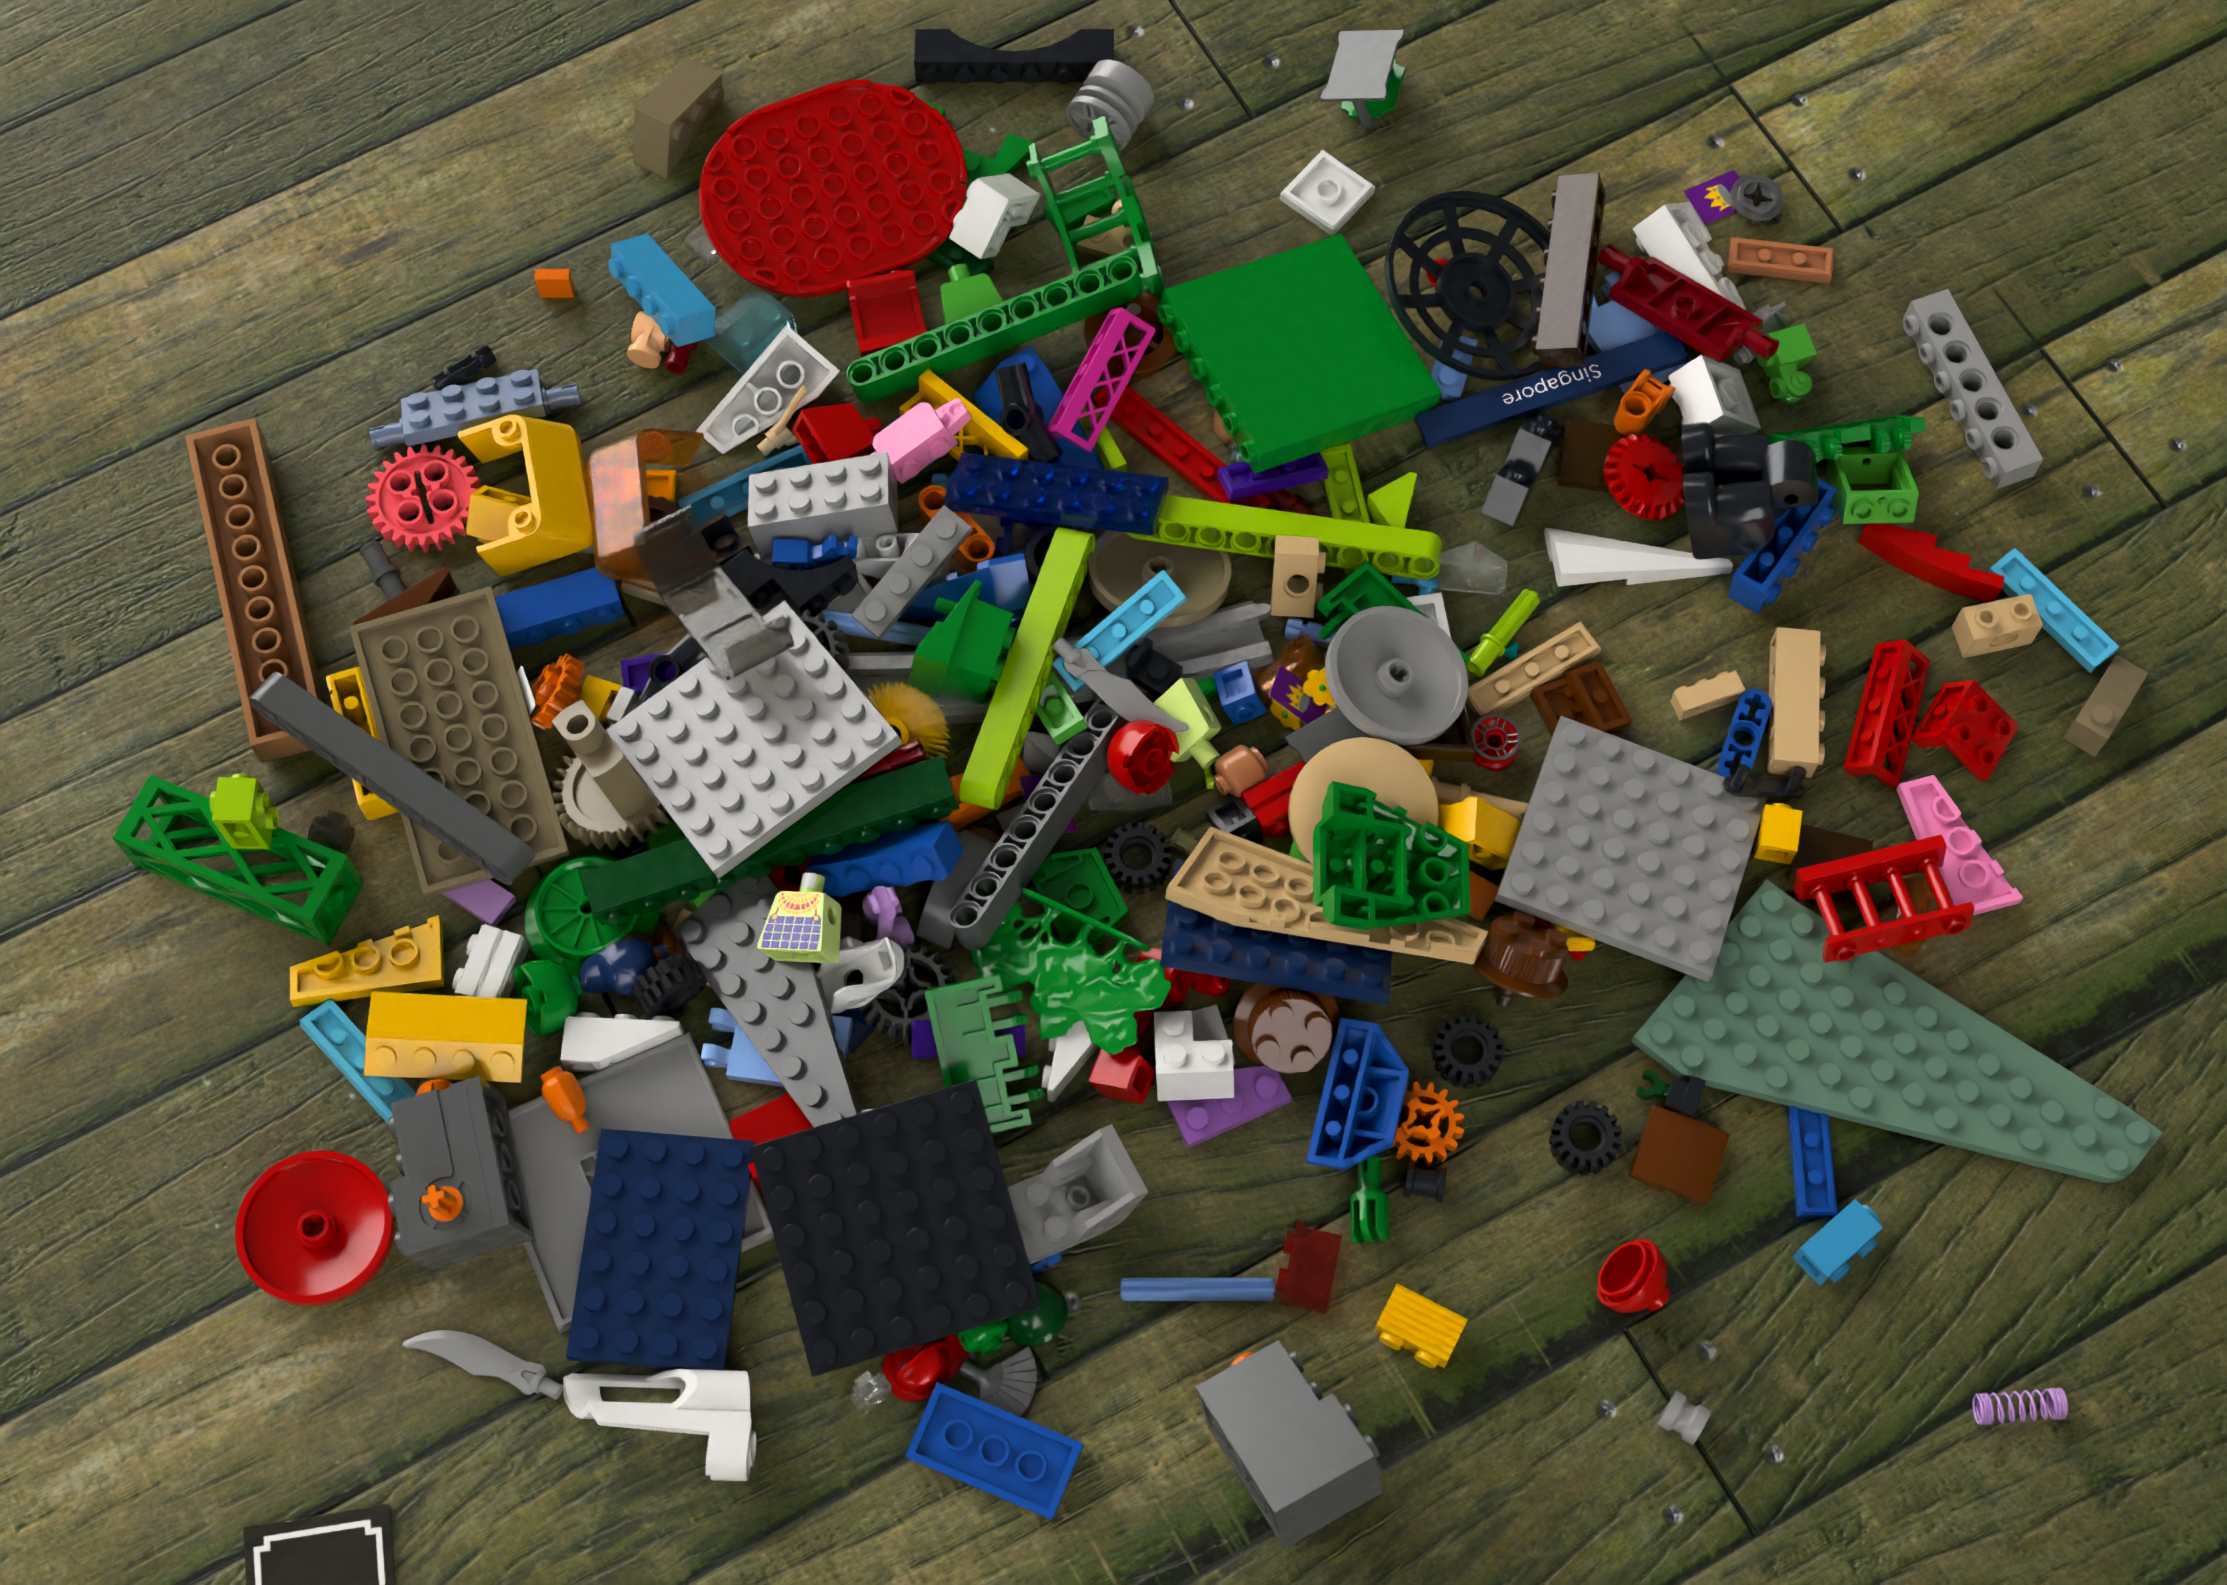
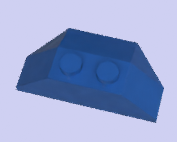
(1359, 1097)

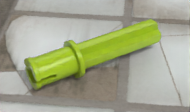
(1494, 642)

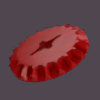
(1629, 485)

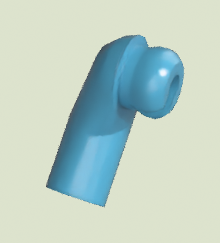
(1426, 586)

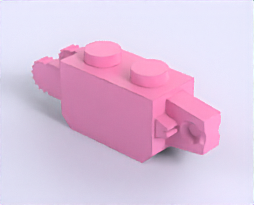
(921, 437)

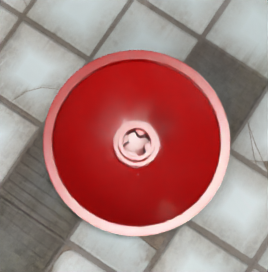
(314, 1228)

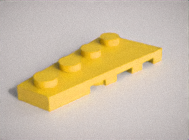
(394, 964)

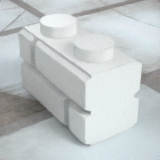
(490, 963)

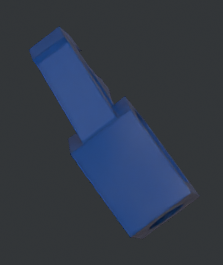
(804, 555)

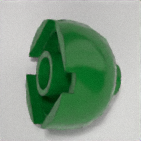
(549, 994)

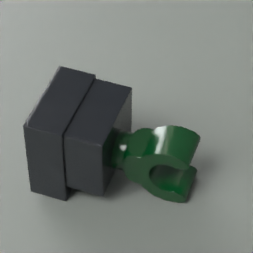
(1679, 1096)

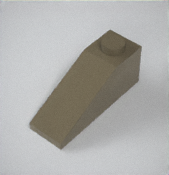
(2105, 706)

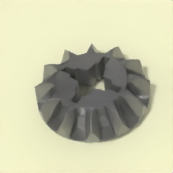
(1769, 195)

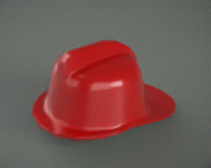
(919, 1368)

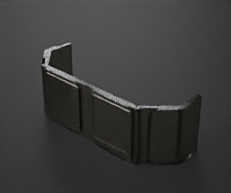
(705, 598)

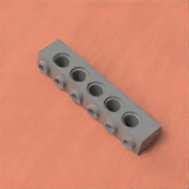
(1987, 399)

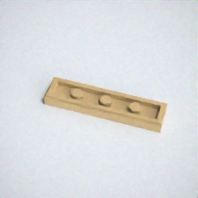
(1532, 670)

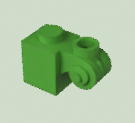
(1793, 353)

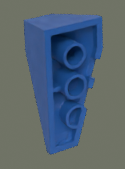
(1046, 395)
(1003, 586)

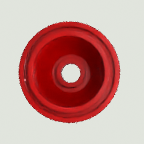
(1634, 1278)

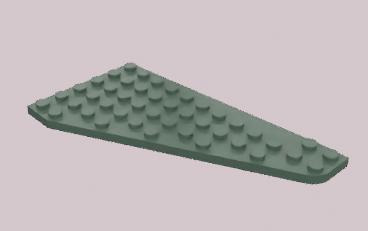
(1880, 1051)

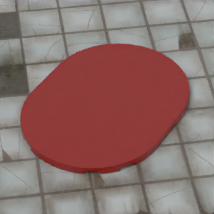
(832, 188)

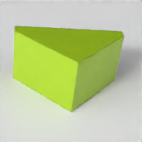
(1392, 502)

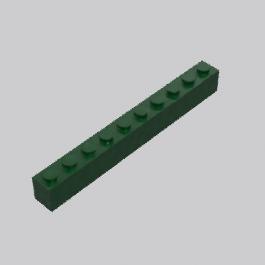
(847, 817)

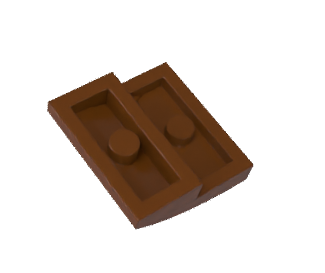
(1584, 697)
(1679, 1155)

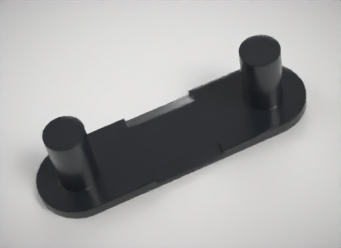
(1744, 786)

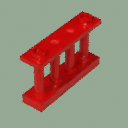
(1888, 866)

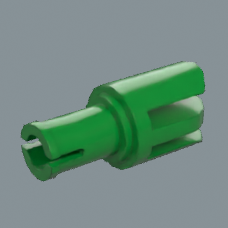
(1369, 1205)

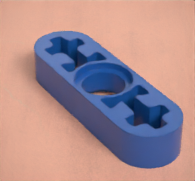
(1739, 723)

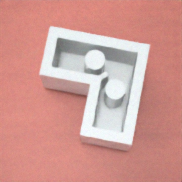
(990, 211)
(1190, 1067)

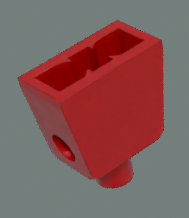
(835, 432)

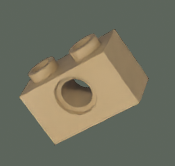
(1296, 557)
(1997, 625)

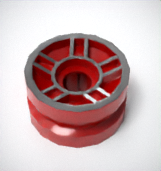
(1496, 729)

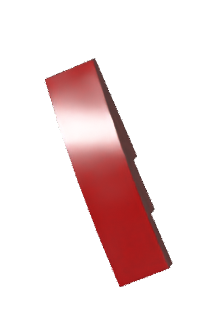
(1917, 555)

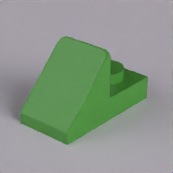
(1059, 711)

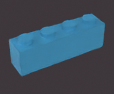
(662, 290)

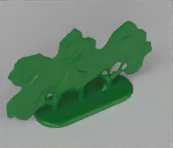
(1072, 978)

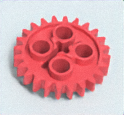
(392, 507)

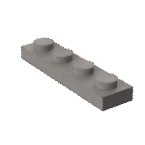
(912, 572)

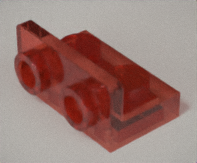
(1310, 1268)

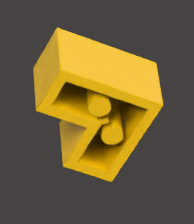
(1485, 829)

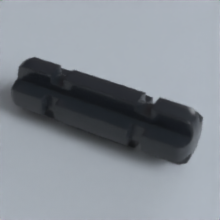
(464, 368)

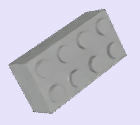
(824, 500)

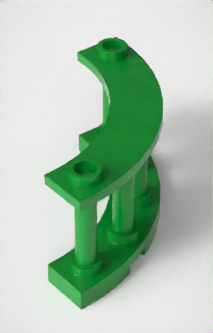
(1129, 215)

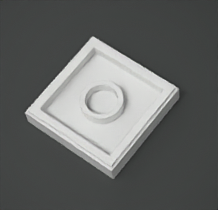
(1327, 193)

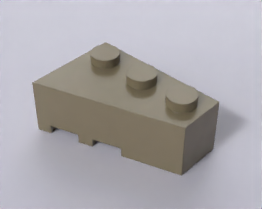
(674, 116)

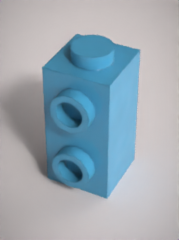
(1838, 1241)

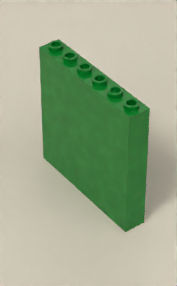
(1297, 352)

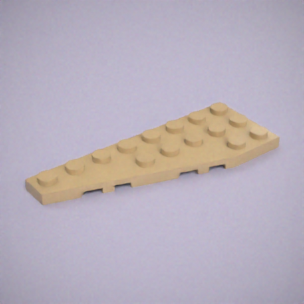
(1274, 893)

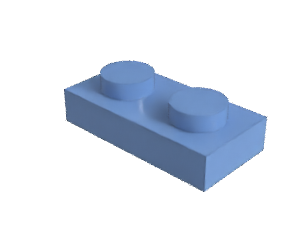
(1449, 380)

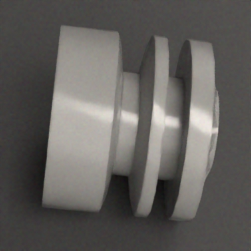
(1115, 93)

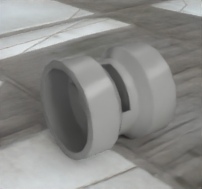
(1684, 1417)

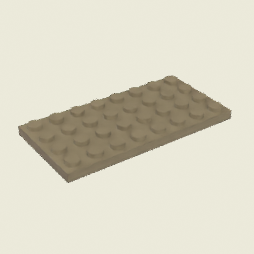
(457, 712)

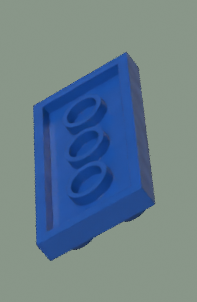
(994, 1451)

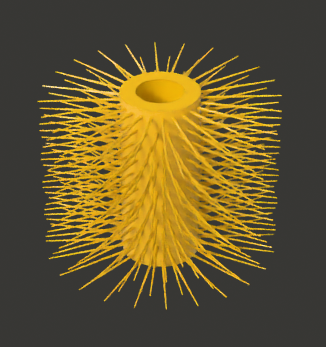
(906, 722)

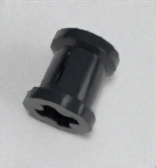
(1425, 1182)

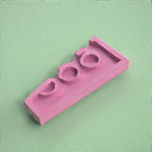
(1966, 865)

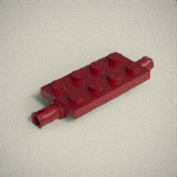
(1685, 307)

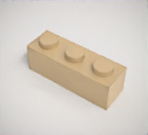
(1707, 694)

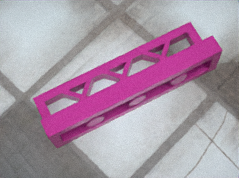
(1089, 373)

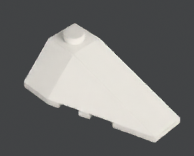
(1680, 240)
(767, 391)

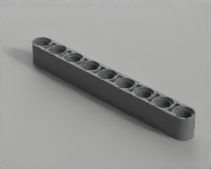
(392, 778)
(1035, 829)

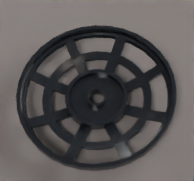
(1468, 270)

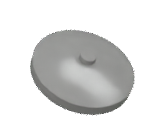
(1396, 675)

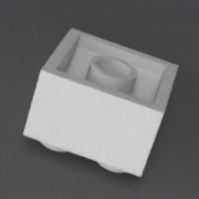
(1714, 395)

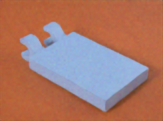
(1616, 326)
(744, 1060)

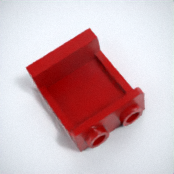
(885, 310)

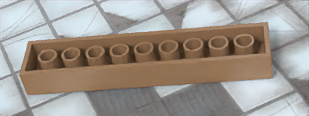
(253, 572)

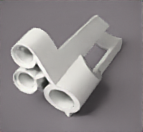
(708, 1404)

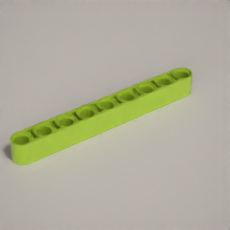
(1254, 531)
(1026, 669)

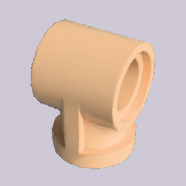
(647, 342)

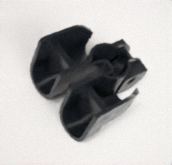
(1740, 486)

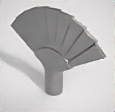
(1006, 1384)

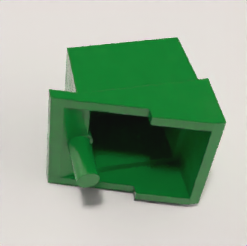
(964, 651)

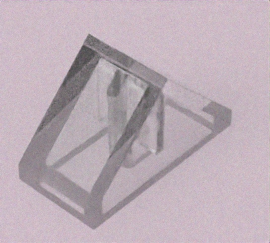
(1472, 570)

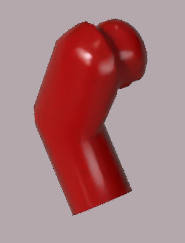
(1210, 985)

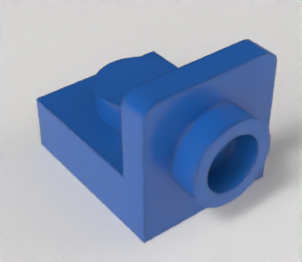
(1239, 693)

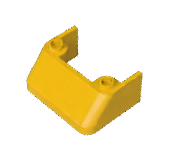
(559, 513)

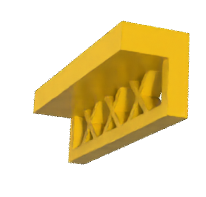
(978, 431)

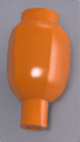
(565, 1098)

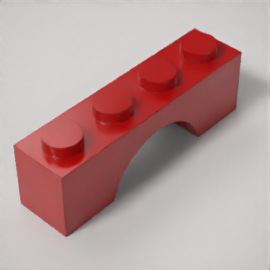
(1128, 1074)

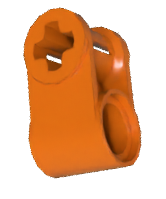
(1645, 400)

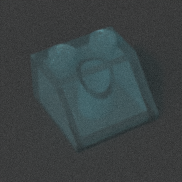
(749, 328)

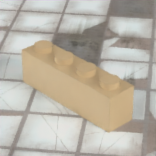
(1795, 701)

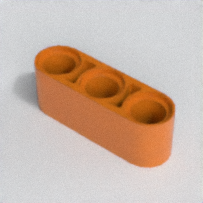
(975, 543)

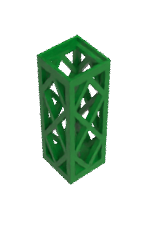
(318, 917)

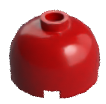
(1142, 755)

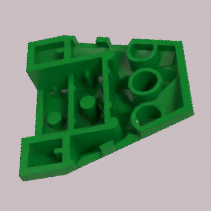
(1383, 867)

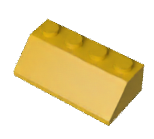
(445, 1037)

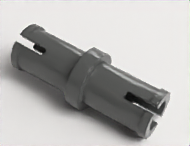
(384, 572)

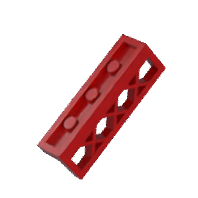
(1882, 706)

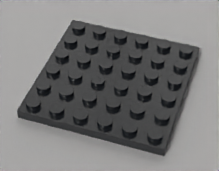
(895, 1227)

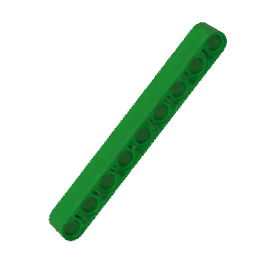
(1012, 331)

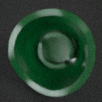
(1042, 1324)

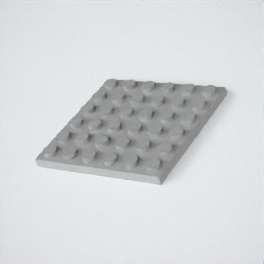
(754, 750)
(1631, 849)

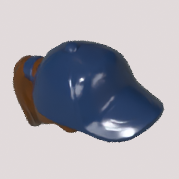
(626, 960)

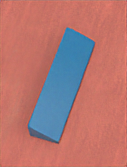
(732, 493)

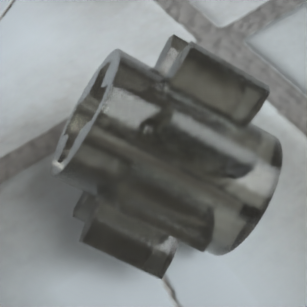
(332, 831)

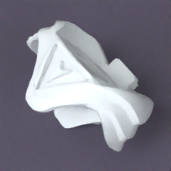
(877, 960)

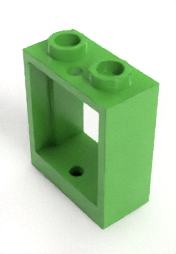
(1882, 468)

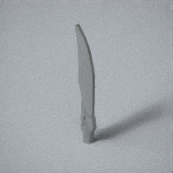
(1116, 692)
(486, 1359)

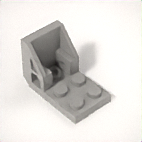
(1077, 1195)

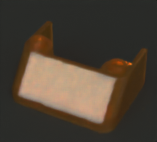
(621, 495)

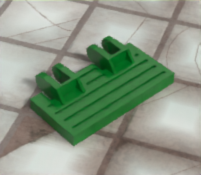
(1881, 433)
(1358, 592)
(973, 1051)

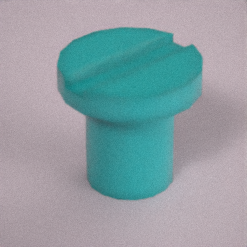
(1511, 652)

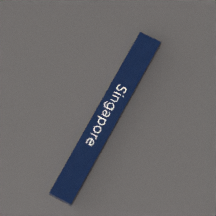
(1549, 389)

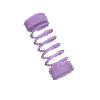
(2055, 1399)

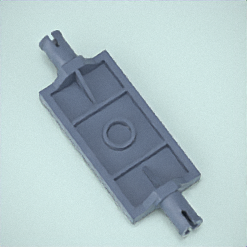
(458, 408)

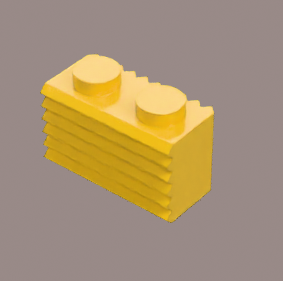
(1419, 1327)

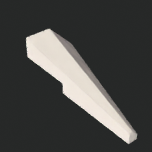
(1594, 559)

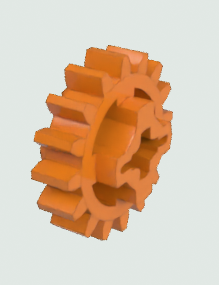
(556, 690)
(1431, 1137)

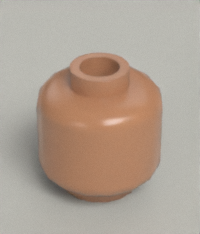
(1239, 770)

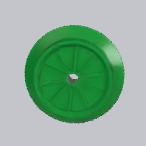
(560, 920)

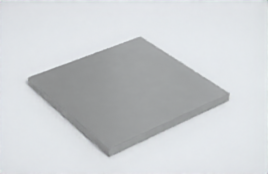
(648, 1092)

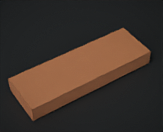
(1780, 260)

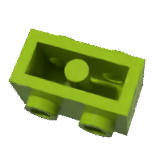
(243, 812)

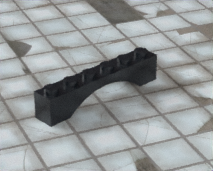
(949, 58)

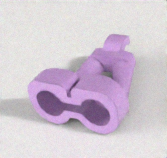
(884, 910)

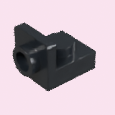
(723, 539)
(1151, 669)
(1235, 818)

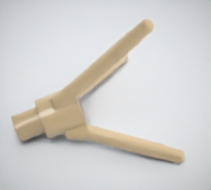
(779, 433)

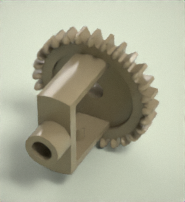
(601, 791)

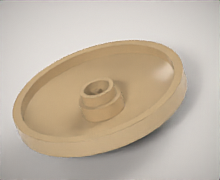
(1366, 764)

